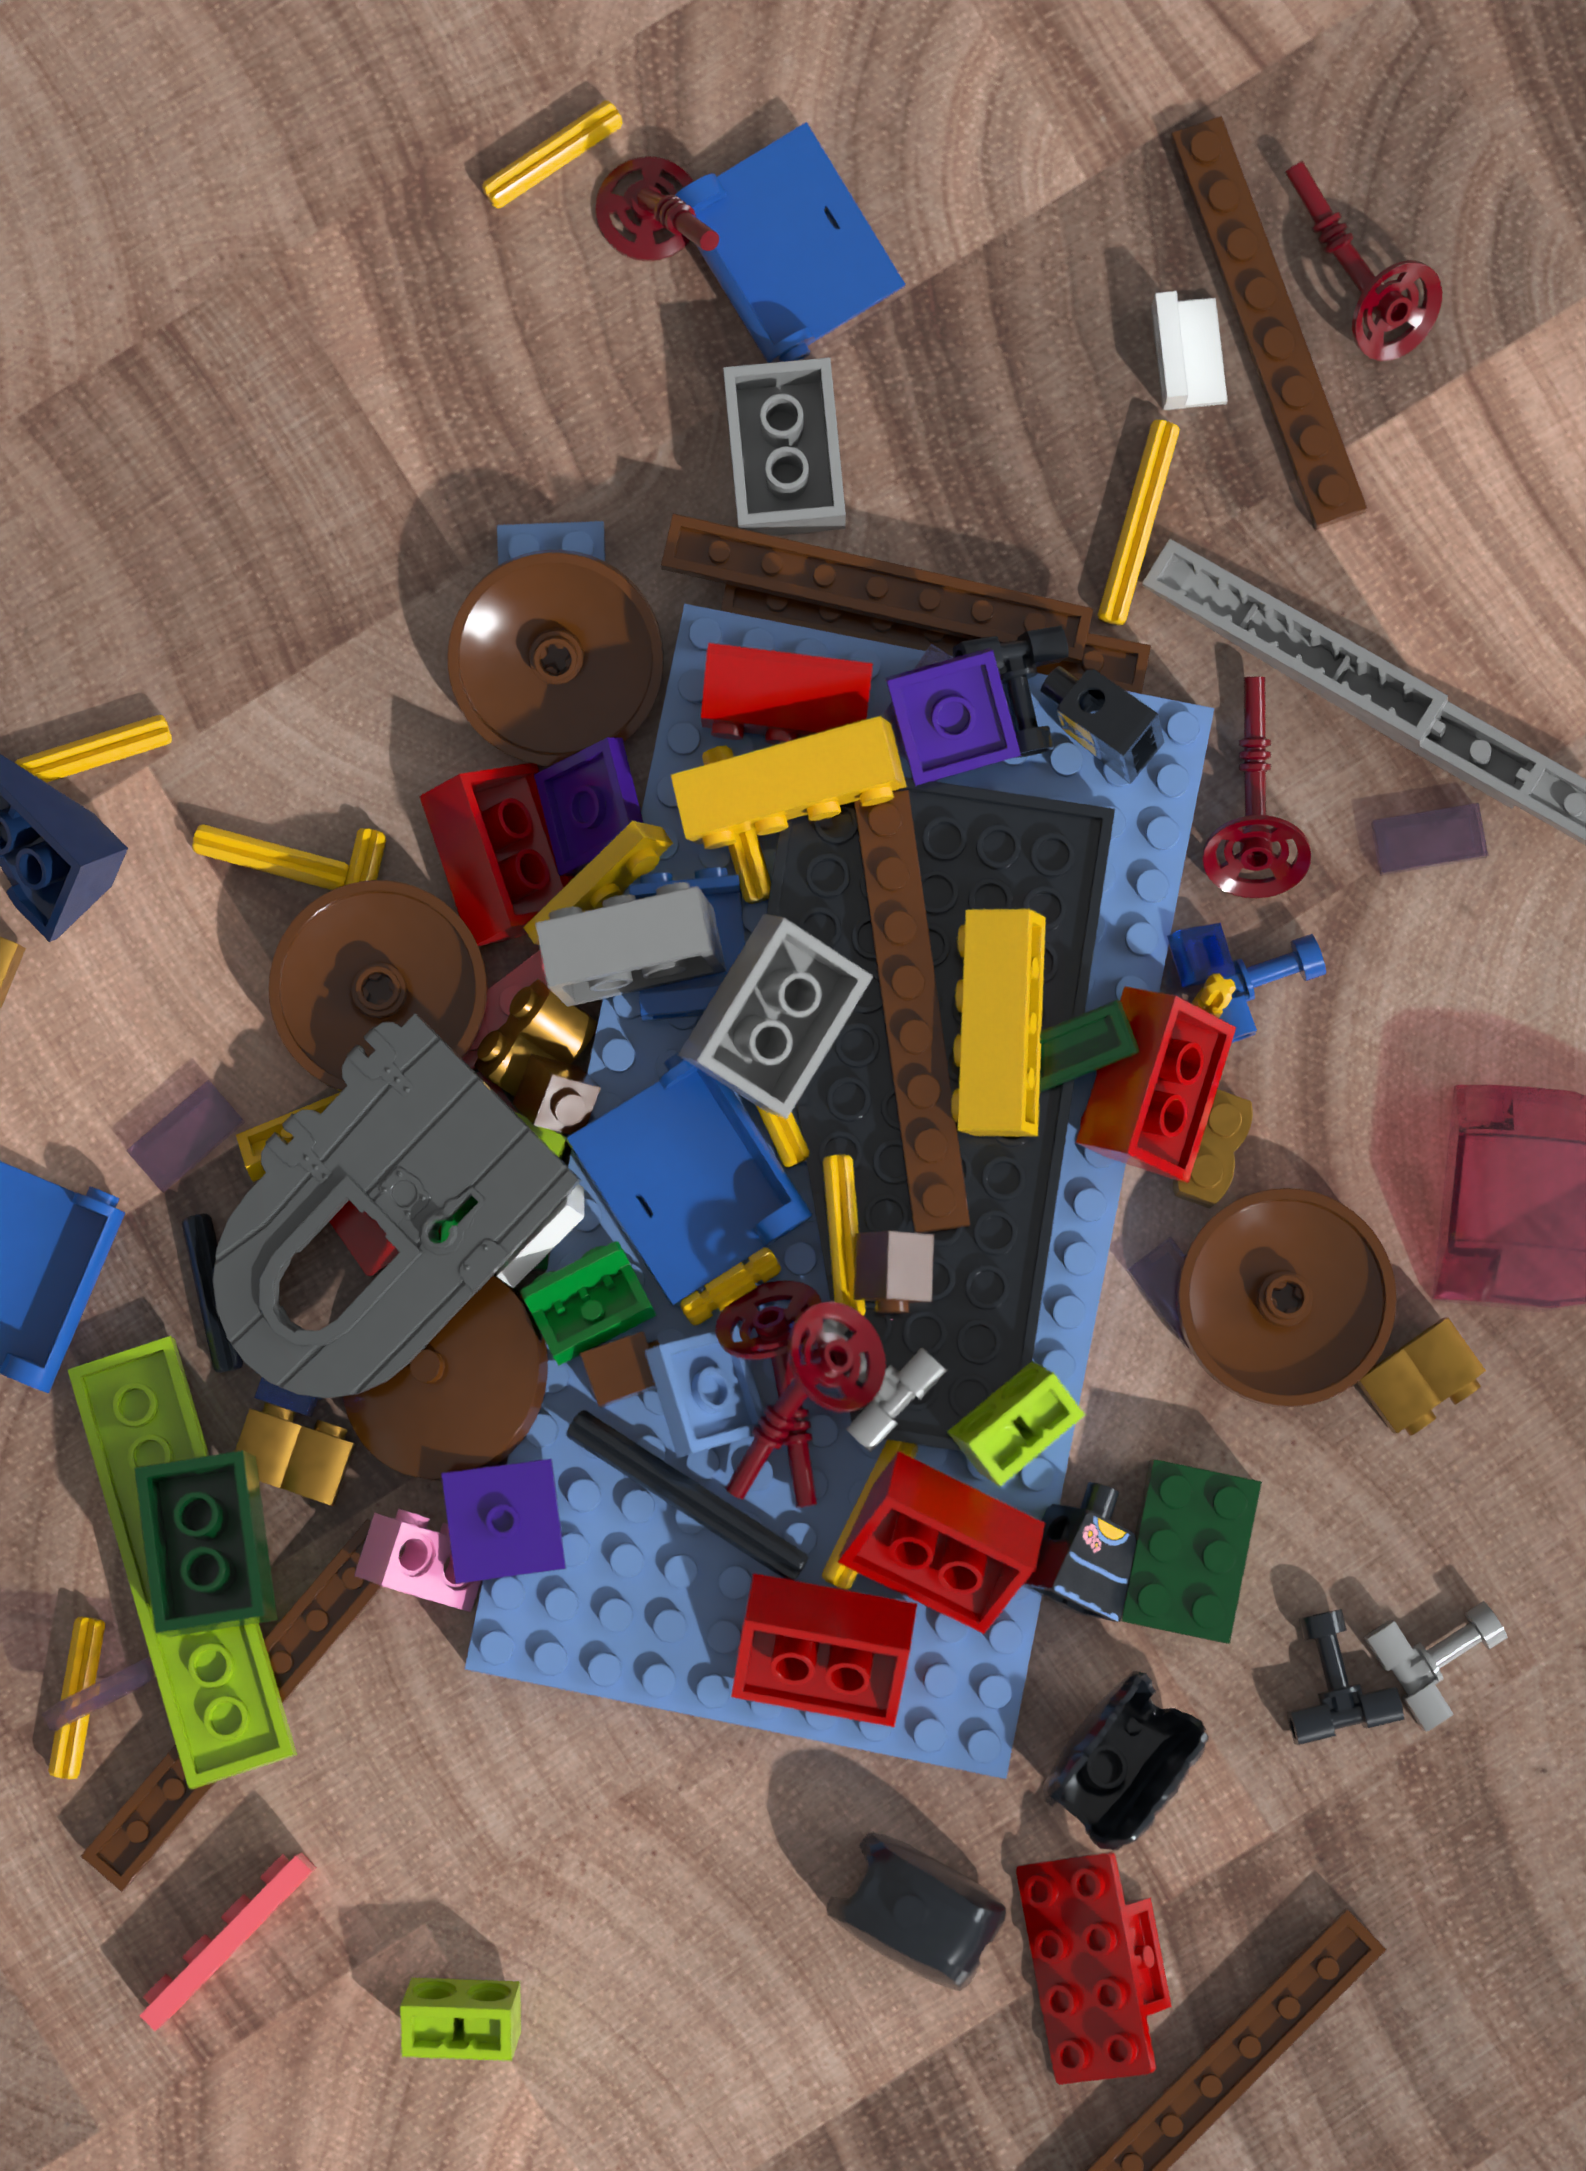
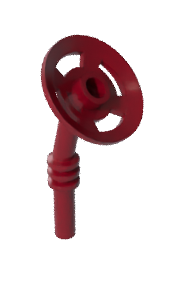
(651, 210)
(1380, 299)
(1256, 839)
(773, 1335)
(822, 1366)

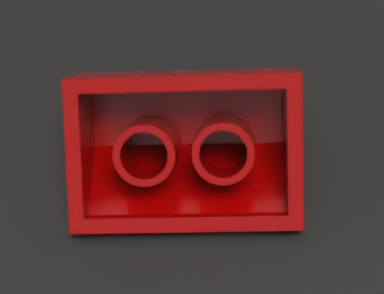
(781, 693)
(494, 849)
(1158, 1101)
(942, 1543)
(824, 1650)

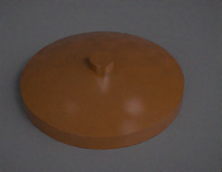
(554, 655)
(369, 960)
(1286, 1297)
(463, 1395)

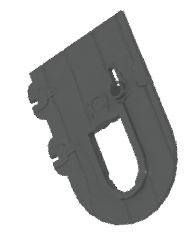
(408, 1150)

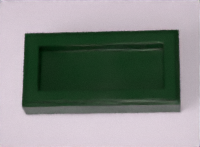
(1085, 1044)

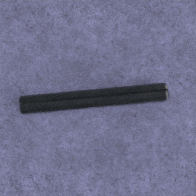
(686, 1495)

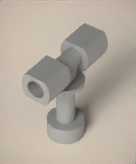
(894, 1394)
(1419, 1668)

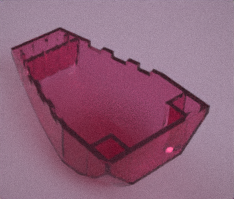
(1514, 1200)

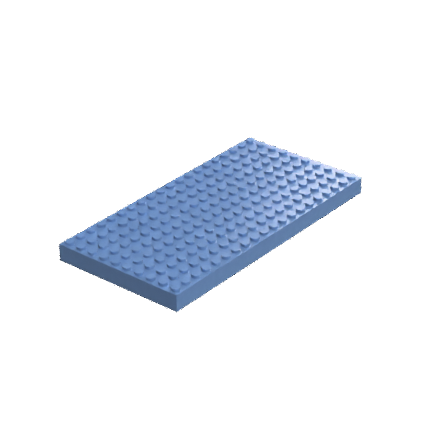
(647, 1592)

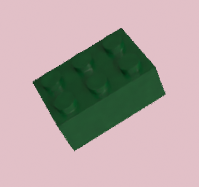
(205, 1543)
(1190, 1550)

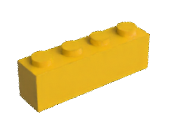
(789, 782)
(999, 1022)

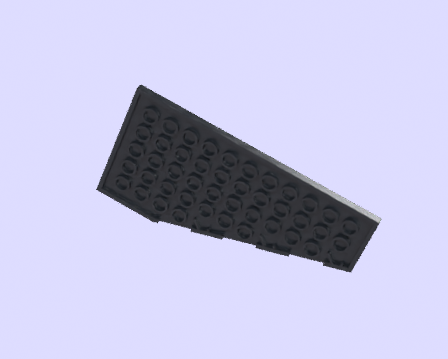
(986, 1277)

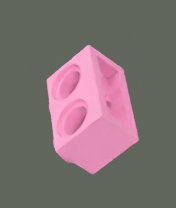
(421, 1565)

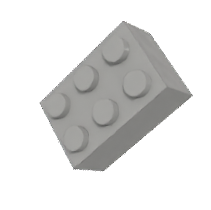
(785, 447)
(630, 944)
(775, 1015)

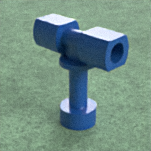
(1304, 958)

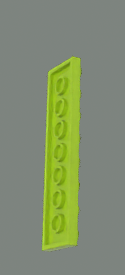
(212, 1681)

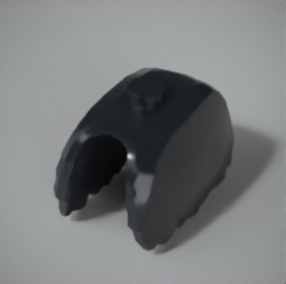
(1125, 1763)
(920, 1912)

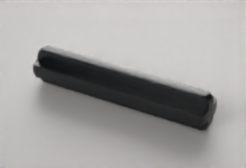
(201, 1249)

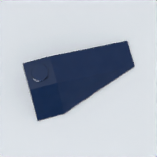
(52, 851)

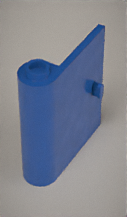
(782, 256)
(699, 1171)
(48, 1268)

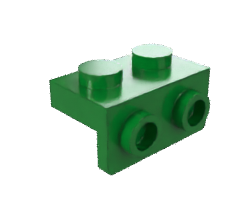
(587, 1302)

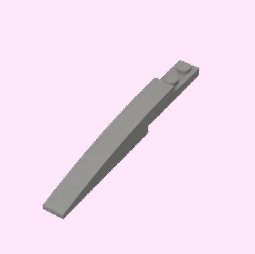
(1371, 689)

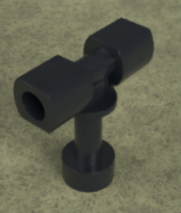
(1017, 664)
(1342, 1703)

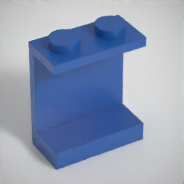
(693, 996)

